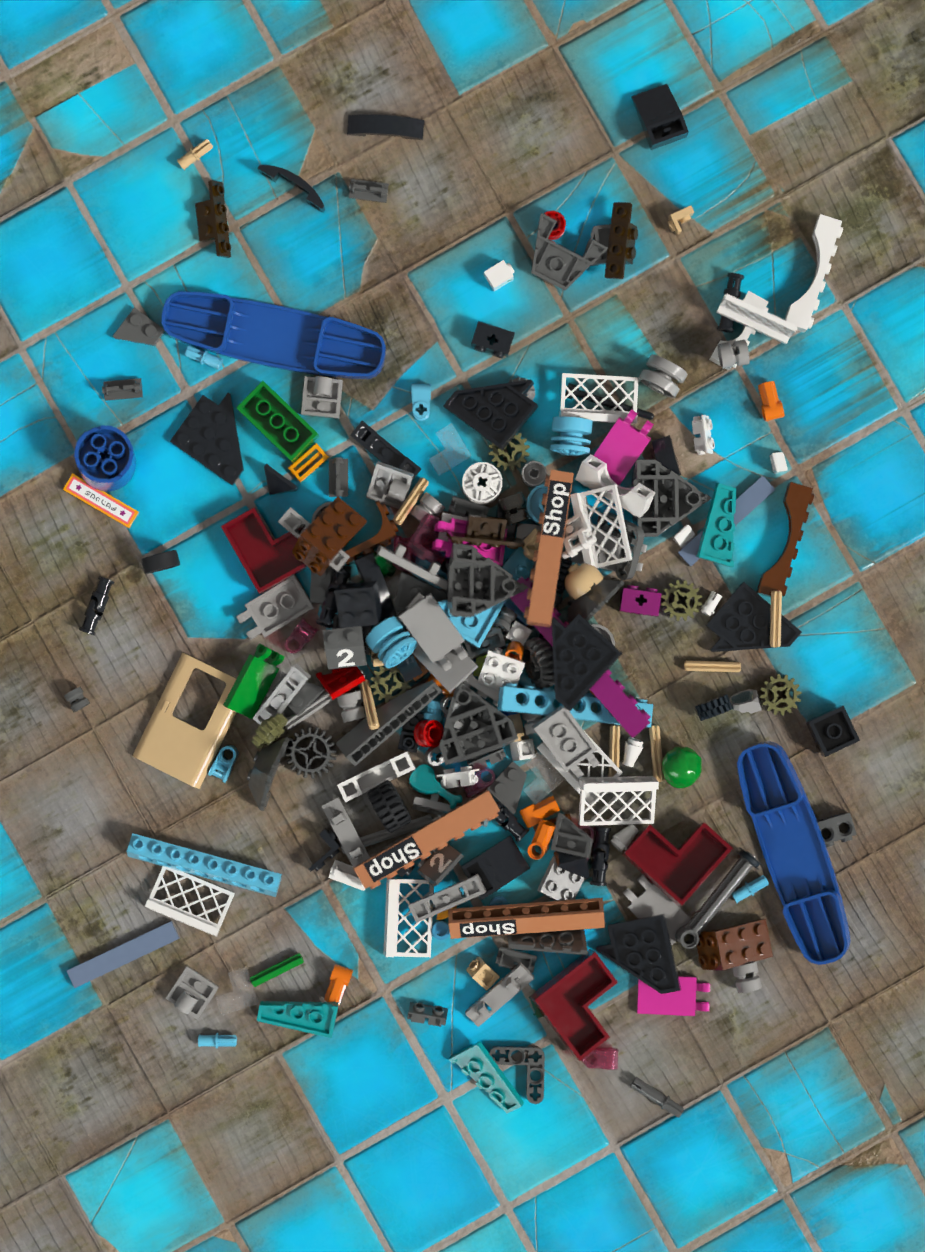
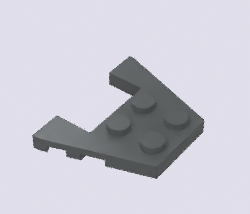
(558, 263)

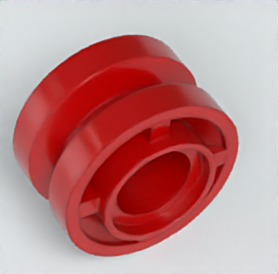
(561, 223)
(428, 733)

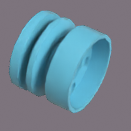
(571, 435)
(391, 642)

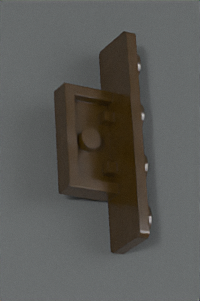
(213, 219)
(621, 241)
(485, 530)

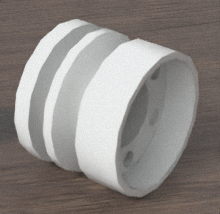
(481, 494)

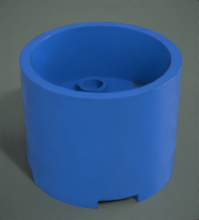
(111, 472)

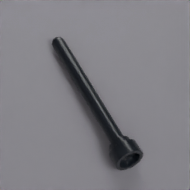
(608, 403)

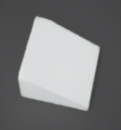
(778, 462)
(684, 536)
(522, 749)

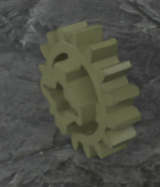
(511, 462)
(676, 592)
(378, 680)
(790, 702)
(269, 731)

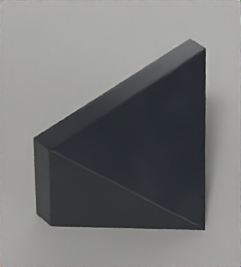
(277, 483)
(572, 863)

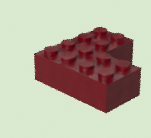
(263, 558)
(677, 870)
(566, 1003)

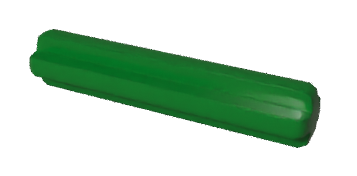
(276, 970)

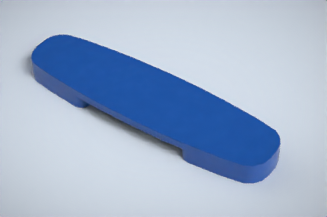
(273, 335)
(794, 852)

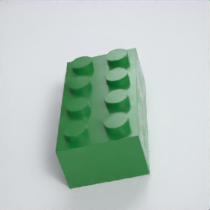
(277, 421)

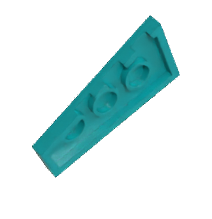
(717, 536)
(302, 1016)
(488, 1076)

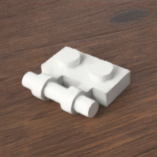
(577, 528)

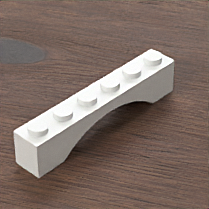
(824, 237)

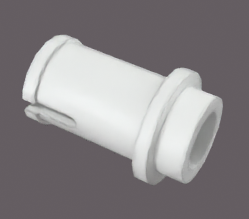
(710, 604)

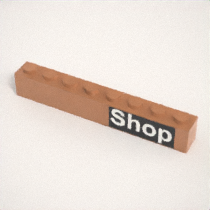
(550, 548)
(426, 839)
(526, 918)

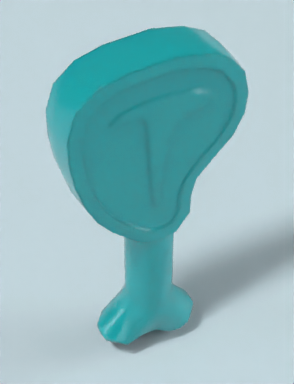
(424, 781)

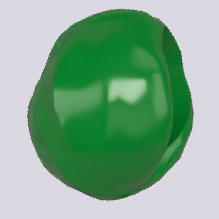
(681, 767)

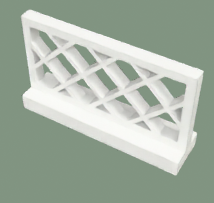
(756, 319)
(602, 415)
(580, 504)
(569, 775)
(620, 785)
(182, 915)
(392, 921)

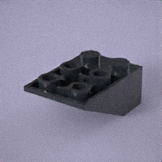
(660, 116)
(497, 865)

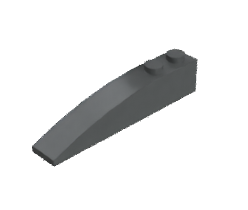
(391, 717)

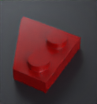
(340, 680)

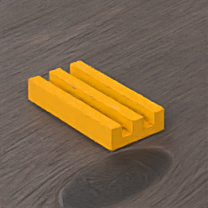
(313, 468)

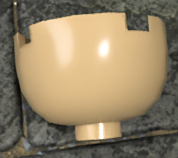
(581, 579)

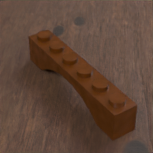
(796, 503)

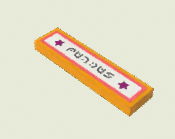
(101, 501)

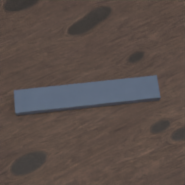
(744, 505)
(123, 954)

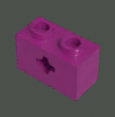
(649, 608)

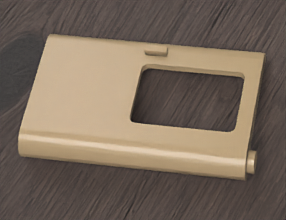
(176, 745)

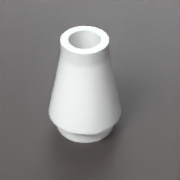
(632, 750)
(624, 837)

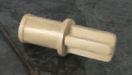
(195, 153)

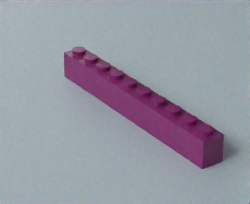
(605, 689)

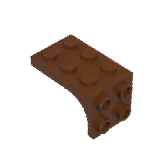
(327, 536)
(383, 537)
(734, 945)

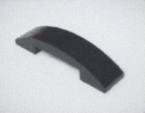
(385, 126)
(273, 174)
(382, 449)
(370, 571)

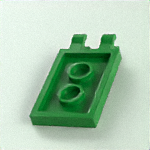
(253, 681)

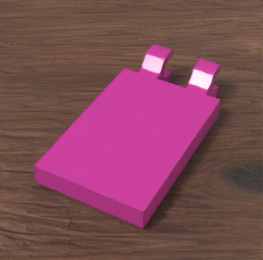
(623, 446)
(456, 525)
(673, 1003)

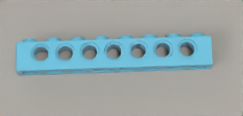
(508, 703)
(204, 865)

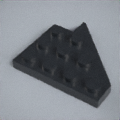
(494, 410)
(212, 438)
(745, 623)
(579, 659)
(644, 951)

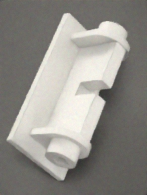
(703, 427)
(466, 776)
(345, 874)

